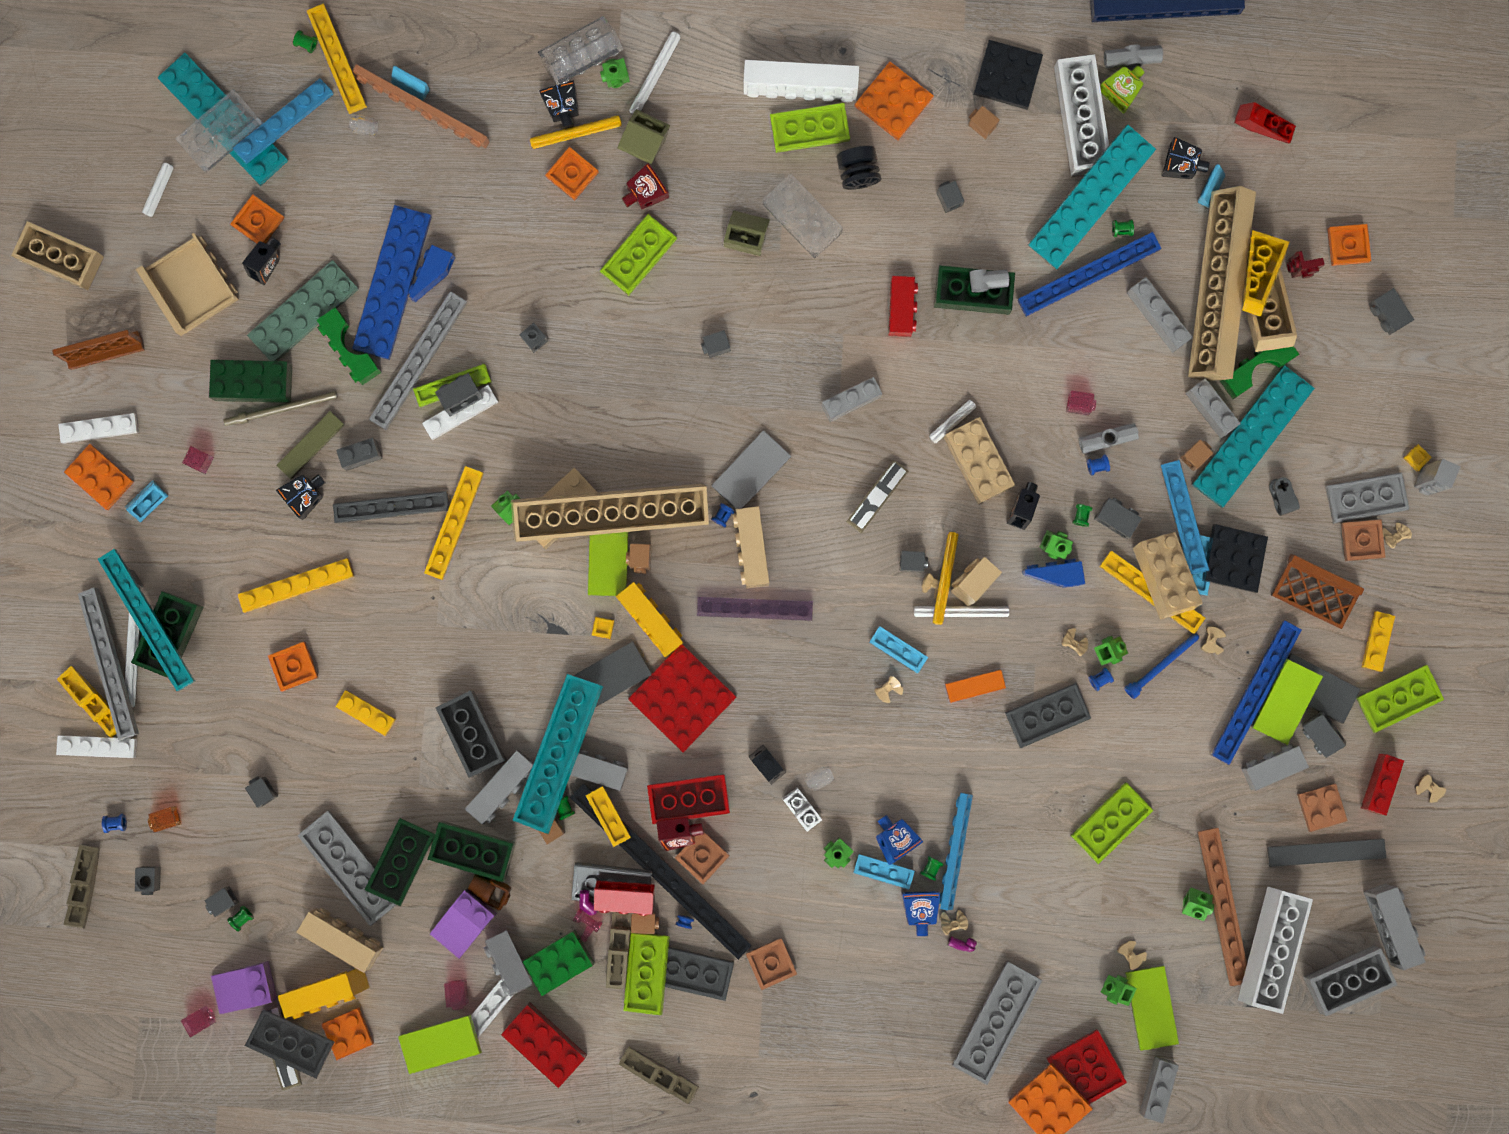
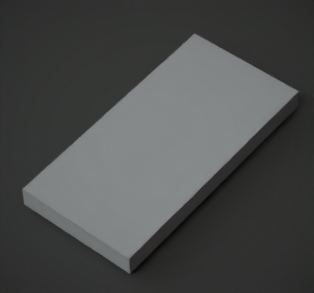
(751, 471)
(1367, 498)

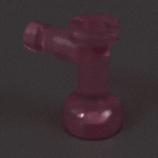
(592, 925)

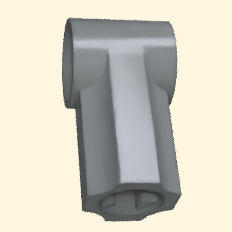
(984, 280)

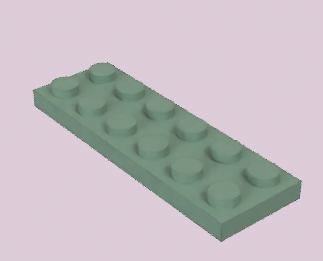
(300, 312)

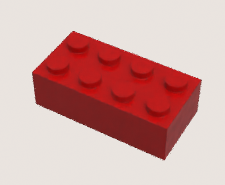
(688, 798)
(544, 1045)

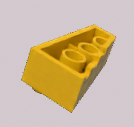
(1263, 265)
(649, 619)
(323, 992)

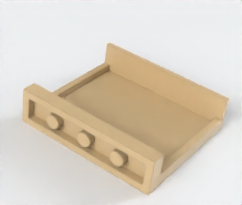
(188, 285)

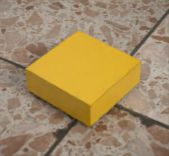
(1417, 457)
(603, 628)

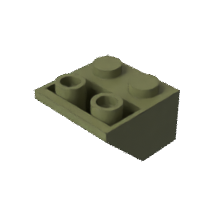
(644, 136)
(746, 233)

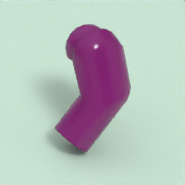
(585, 904)
(968, 946)

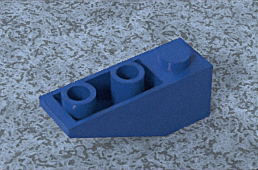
(435, 269)
(1061, 575)

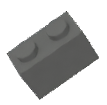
(1391, 311)
(458, 394)
(359, 454)
(1118, 518)
(1324, 734)

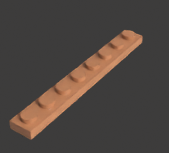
(413, 103)
(1223, 905)

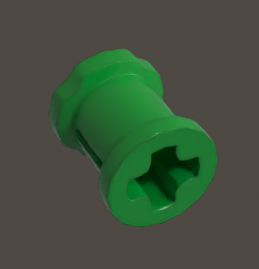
(305, 41)
(1123, 228)
(1082, 515)
(565, 809)
(931, 868)
(240, 918)

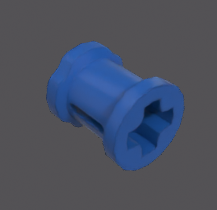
(1098, 465)
(721, 519)
(1100, 679)
(114, 823)

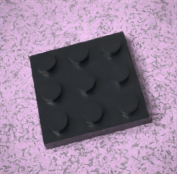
(1008, 74)
(1235, 558)

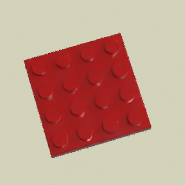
(682, 698)

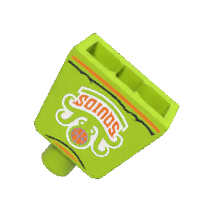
(1123, 87)

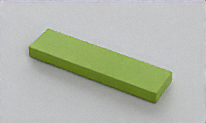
(426, 393)

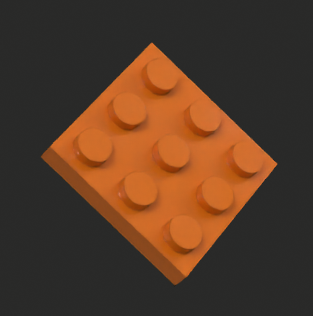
(894, 101)
(1050, 1103)

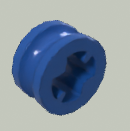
(684, 921)

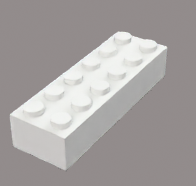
(801, 80)
(1081, 111)
(1275, 950)

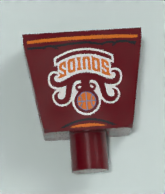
(645, 189)
(678, 833)

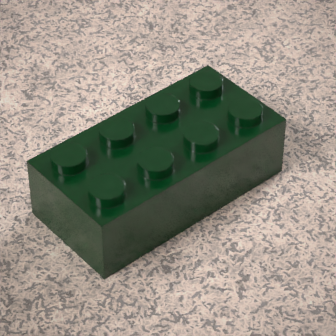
(955, 292)
(250, 381)
(179, 621)
(471, 851)
(399, 862)

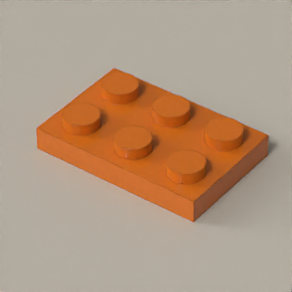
(98, 477)

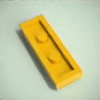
(1378, 641)
(365, 713)
(608, 816)

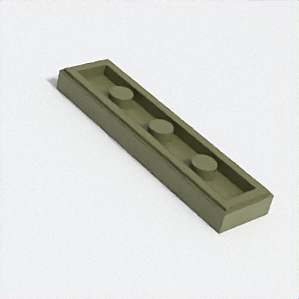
(310, 445)

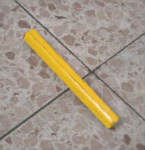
(575, 132)
(945, 578)

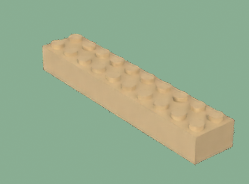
(1222, 284)
(609, 512)

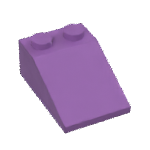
(463, 923)
(244, 988)

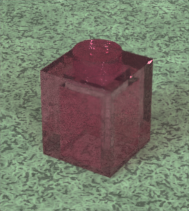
(1080, 403)
(197, 460)
(456, 994)
(198, 1021)

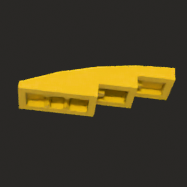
(88, 698)

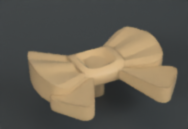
(1403, 532)
(929, 582)
(1068, 640)
(1210, 645)
(892, 684)
(1426, 783)
(960, 922)
(1134, 960)

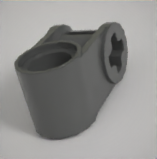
(1284, 498)

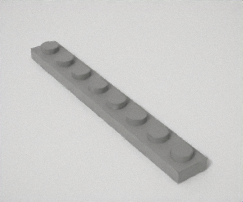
(418, 360)
(108, 663)

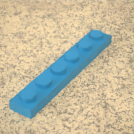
(283, 121)
(1185, 517)
(954, 859)

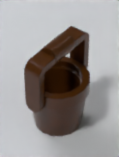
(484, 888)

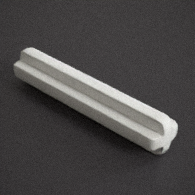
(157, 189)
(952, 421)

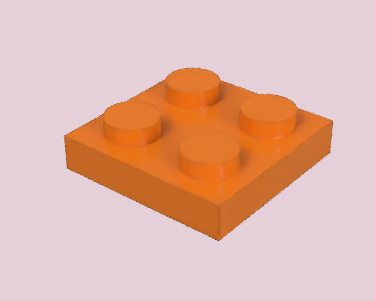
(572, 173)
(257, 220)
(1349, 244)
(293, 666)
(348, 1033)

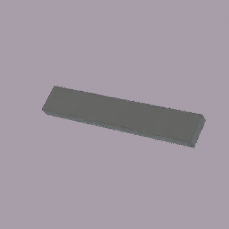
(391, 507)
(1326, 852)

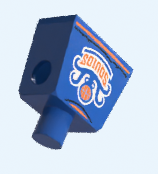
(896, 839)
(921, 909)

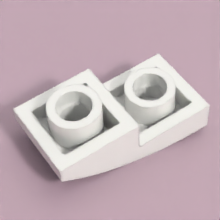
(802, 809)

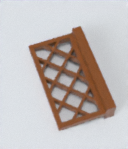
(100, 349)
(1324, 576)

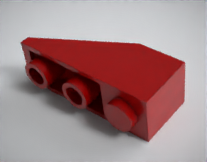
(1264, 122)

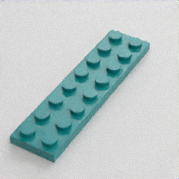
(198, 95)
(1092, 196)
(1253, 436)
(557, 753)

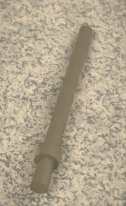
(244, 417)

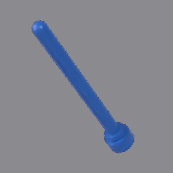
(1134, 689)

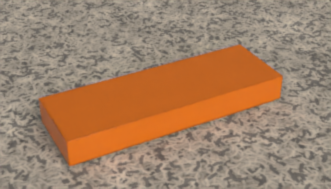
(975, 686)

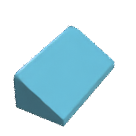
(409, 83)
(1213, 183)
(146, 501)

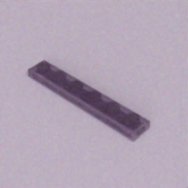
(755, 608)

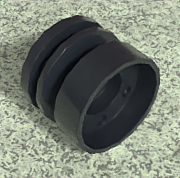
(858, 167)

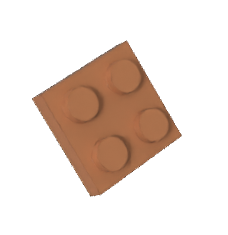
(1363, 540)
(1322, 807)
(702, 857)
(771, 963)

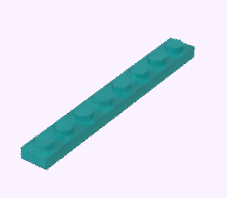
(146, 620)

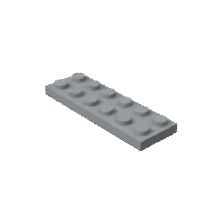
(345, 865)
(997, 1022)

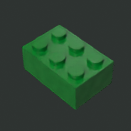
(558, 962)

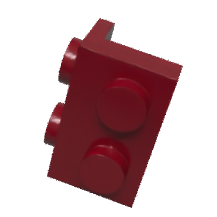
(1306, 269)

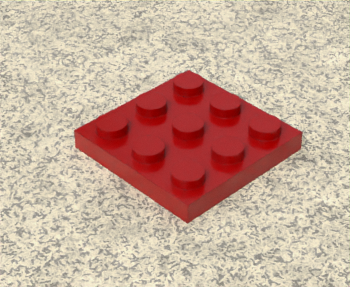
(1089, 1066)

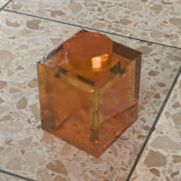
(164, 819)

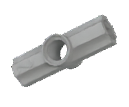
(1133, 56)
(1120, 435)

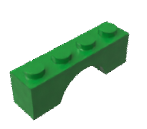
(335, 327)
(1243, 375)

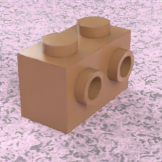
(639, 558)

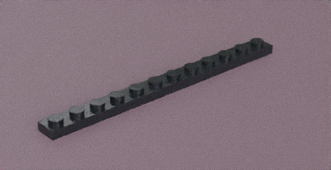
(673, 884)

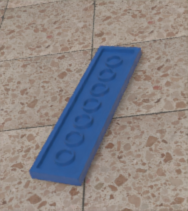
(392, 282)

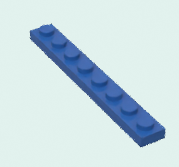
(1089, 274)
(1256, 692)

